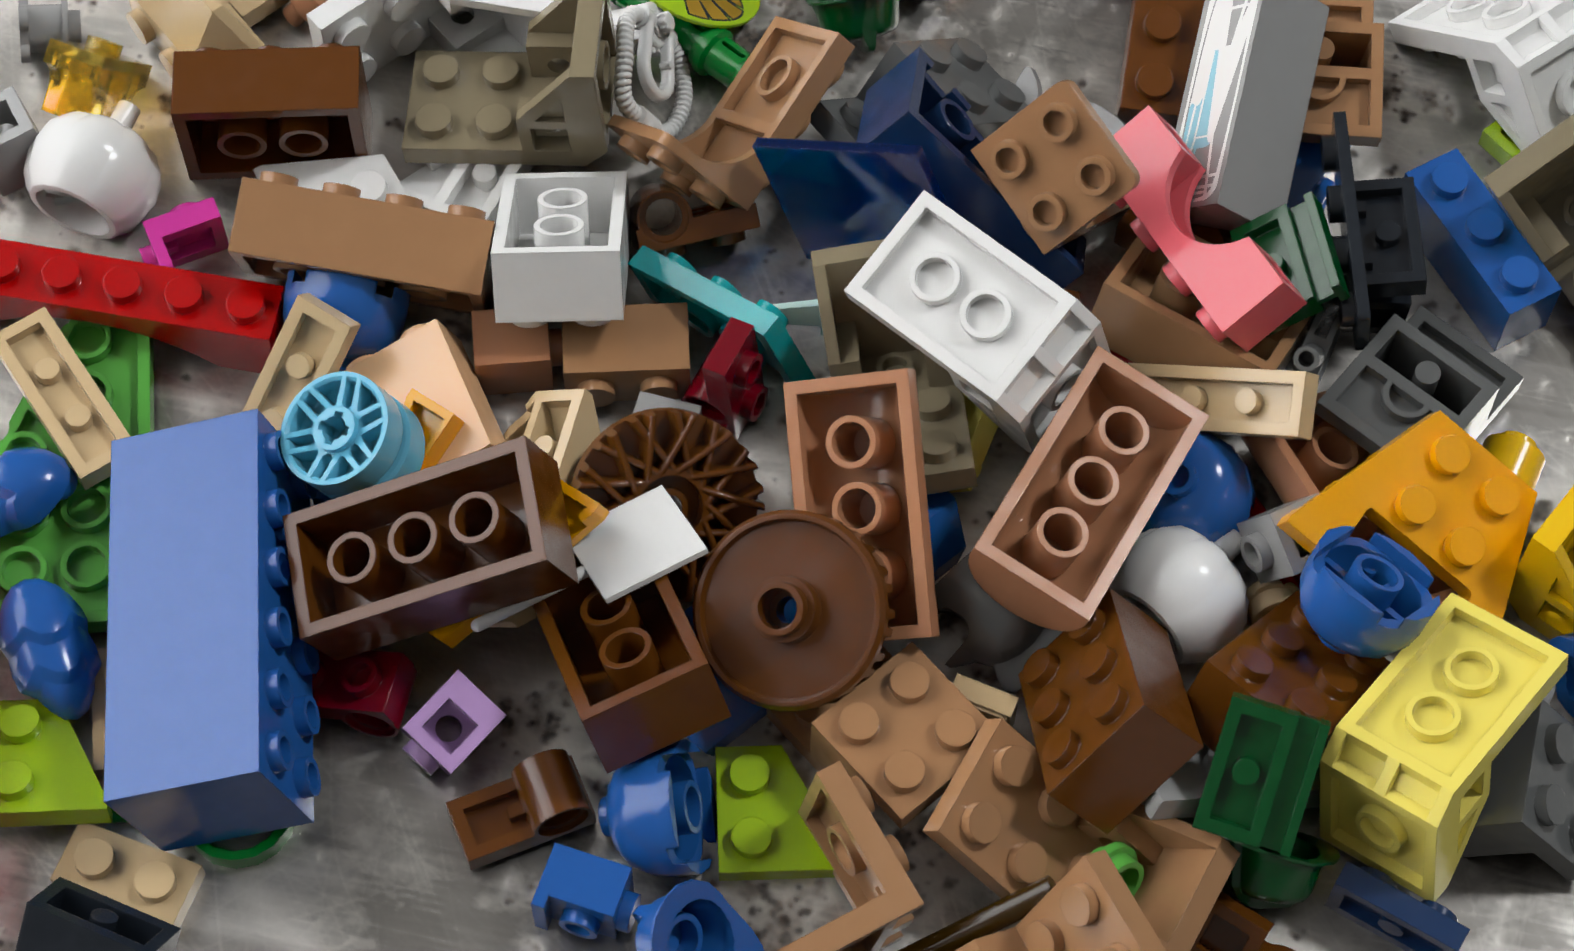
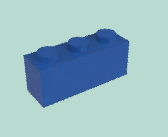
(1481, 252)

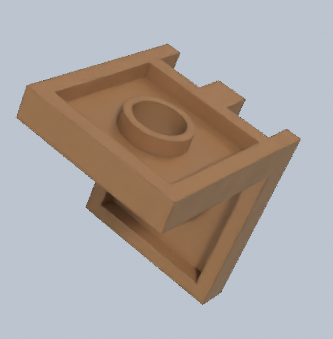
(864, 863)

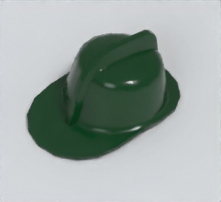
(858, 19)
(1274, 881)

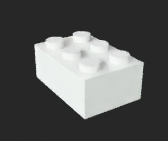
(561, 248)

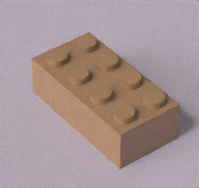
(423, 251)

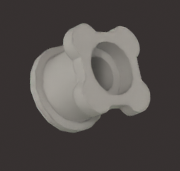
(44, 22)

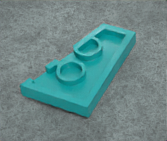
(714, 303)

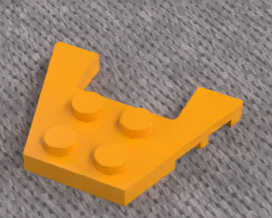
(1439, 501)

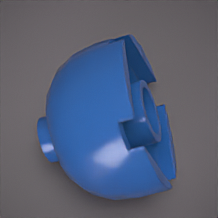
(356, 297)
(1208, 491)
(1365, 594)
(661, 812)

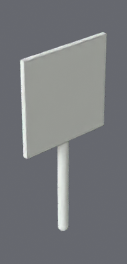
(626, 551)

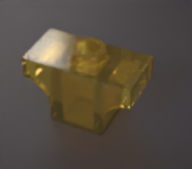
(90, 76)

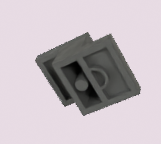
(956, 64)
(1413, 373)
(1531, 795)

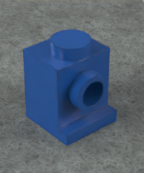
(585, 894)

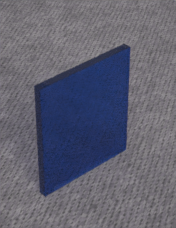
(844, 189)

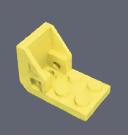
(1421, 742)

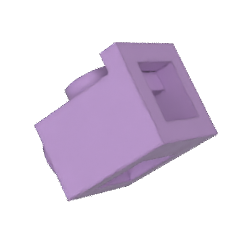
(467, 705)

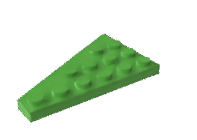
(73, 539)

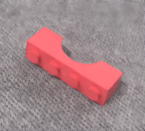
(1235, 282)

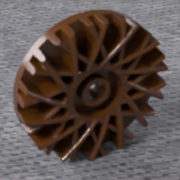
(694, 463)
(837, 617)

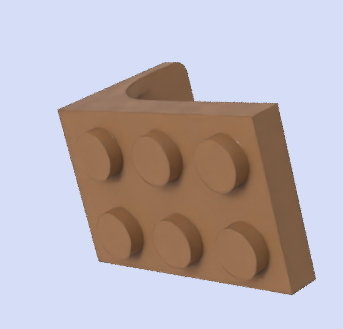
(765, 100)
(1058, 167)

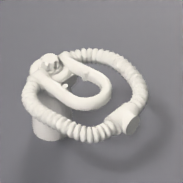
(651, 33)

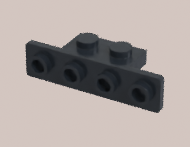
(1379, 233)

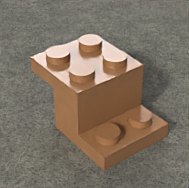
(1349, 74)
(895, 732)

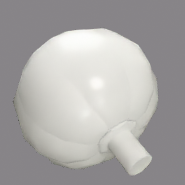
(99, 168)
(1187, 588)

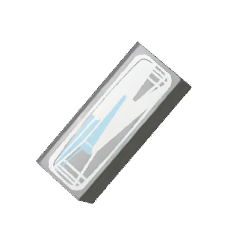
(1249, 104)

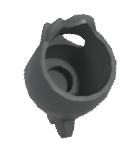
(994, 633)

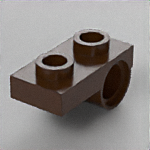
(689, 224)
(524, 811)

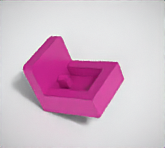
(184, 234)

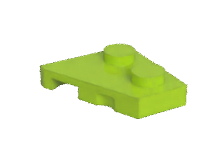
(45, 770)
(760, 819)

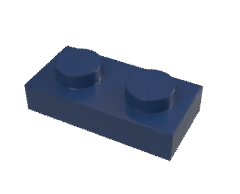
(1377, 905)

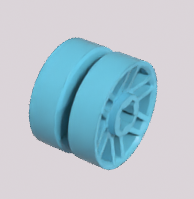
(349, 435)

